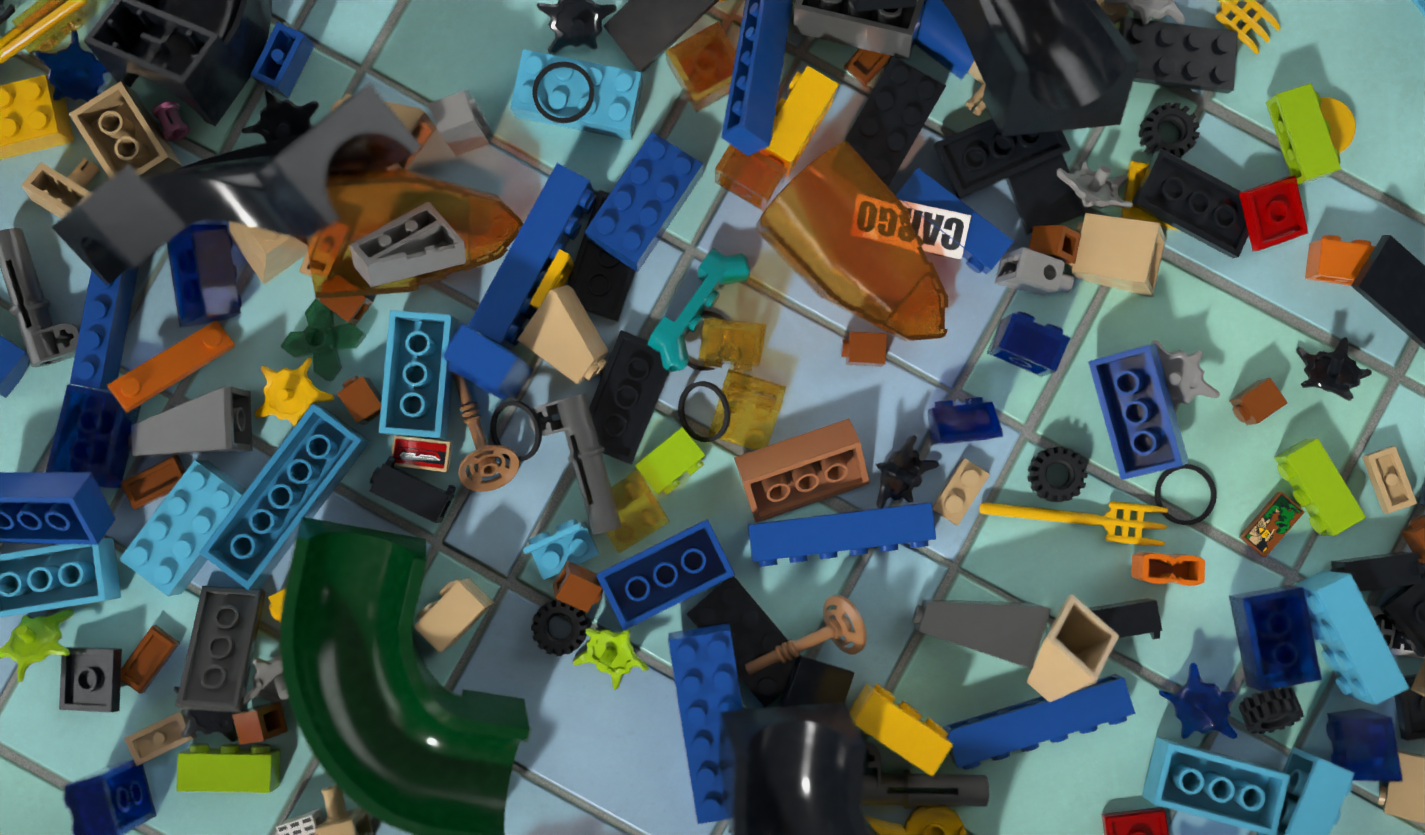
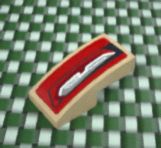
(422, 453)

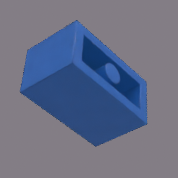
(282, 60)

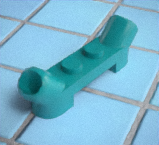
(714, 272)

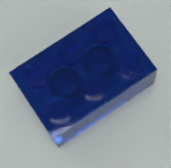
(92, 436)
(1275, 637)
(110, 800)

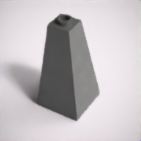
(201, 426)
(991, 627)

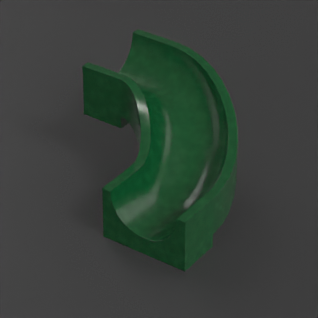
(370, 701)

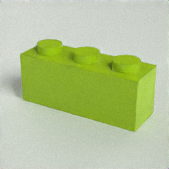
(1303, 134)
(1319, 487)
(228, 769)

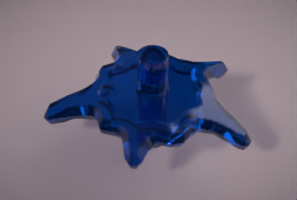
(73, 71)
(1201, 706)

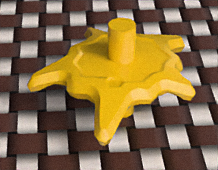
(289, 393)

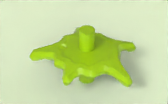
(35, 640)
(610, 654)

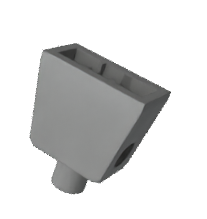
(1033, 272)

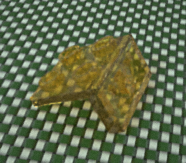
(49, 39)
(753, 410)
(637, 511)

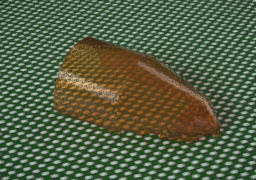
(376, 197)
(856, 246)

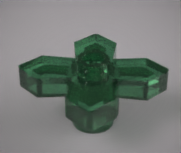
(325, 355)

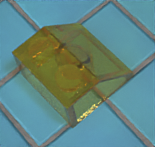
(731, 343)

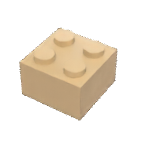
(453, 614)

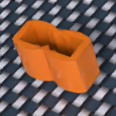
(1171, 568)

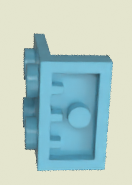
(570, 543)

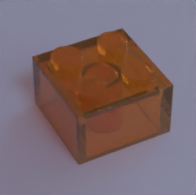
(703, 66)
(751, 177)

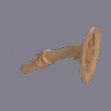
(485, 458)
(833, 629)

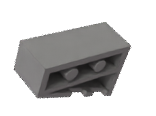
(460, 122)
(408, 247)

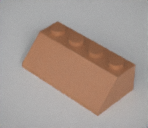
(802, 470)

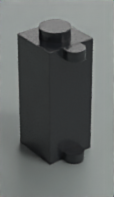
(411, 492)
(1382, 570)
(1131, 617)

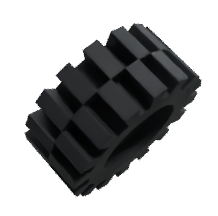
(1180, 118)
(1075, 474)
(546, 640)
(1271, 710)

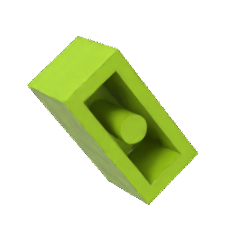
(671, 461)

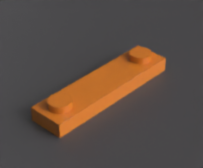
(171, 366)

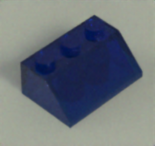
(203, 275)

